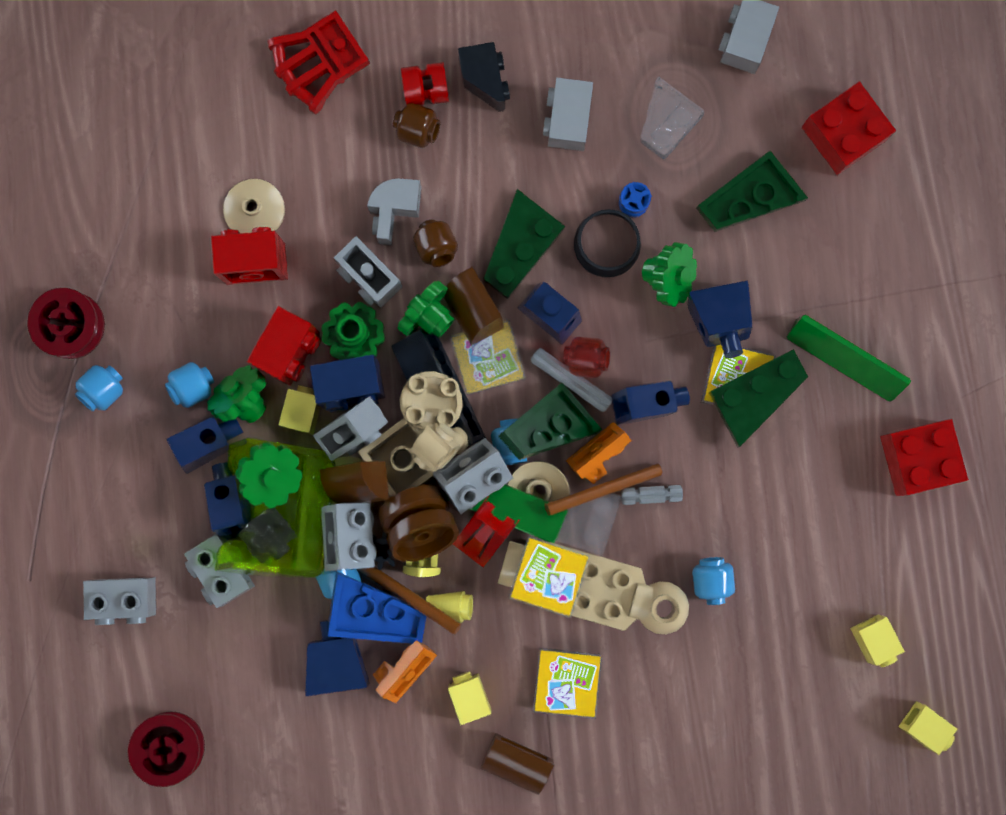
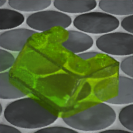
(301, 511)

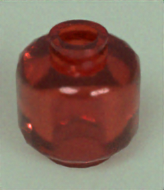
(587, 357)

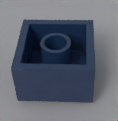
(347, 382)

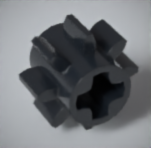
(381, 559)

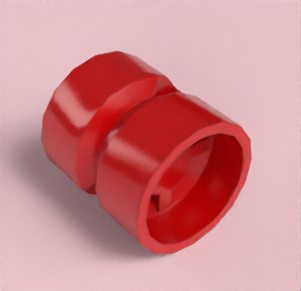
(414, 87)

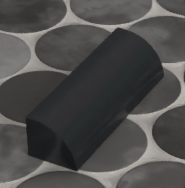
(426, 354)

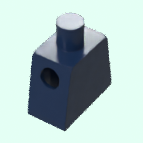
(551, 312)
(722, 316)
(648, 402)
(190, 446)
(226, 506)
(334, 665)

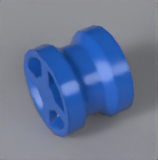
(637, 194)

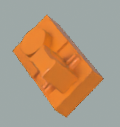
(589, 459)
(397, 680)

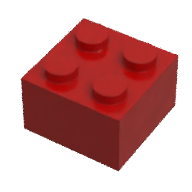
(848, 128)
(249, 256)
(285, 346)
(924, 458)

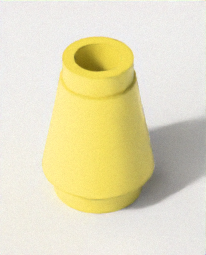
(455, 604)

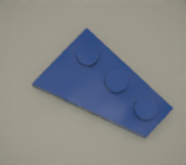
(371, 614)

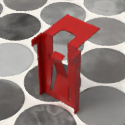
(476, 544)

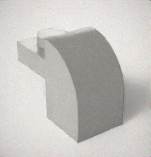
(393, 199)

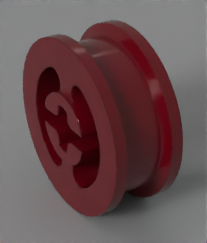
(62, 306)
(142, 754)

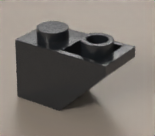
(481, 74)

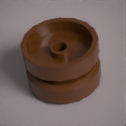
(418, 523)

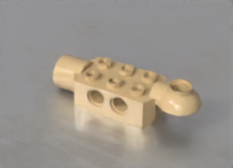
(614, 594)

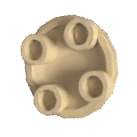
(431, 400)

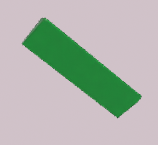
(847, 358)
(527, 508)

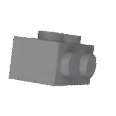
(749, 34)
(570, 114)
(368, 272)
(352, 430)
(473, 475)
(348, 536)
(218, 586)
(119, 598)

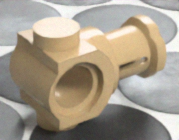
(438, 446)

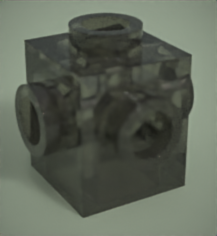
(268, 536)

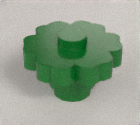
(671, 273)
(427, 312)
(353, 331)
(239, 396)
(268, 475)

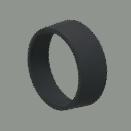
(599, 270)

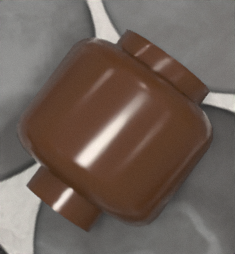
(416, 125)
(435, 243)

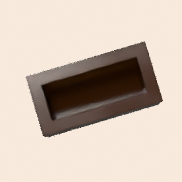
(473, 306)
(356, 482)
(517, 764)

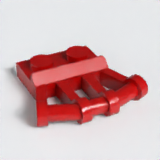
(336, 50)

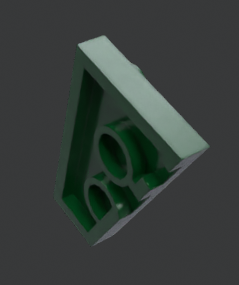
(751, 194)
(521, 244)
(757, 395)
(549, 424)

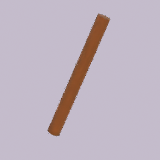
(603, 489)
(412, 599)

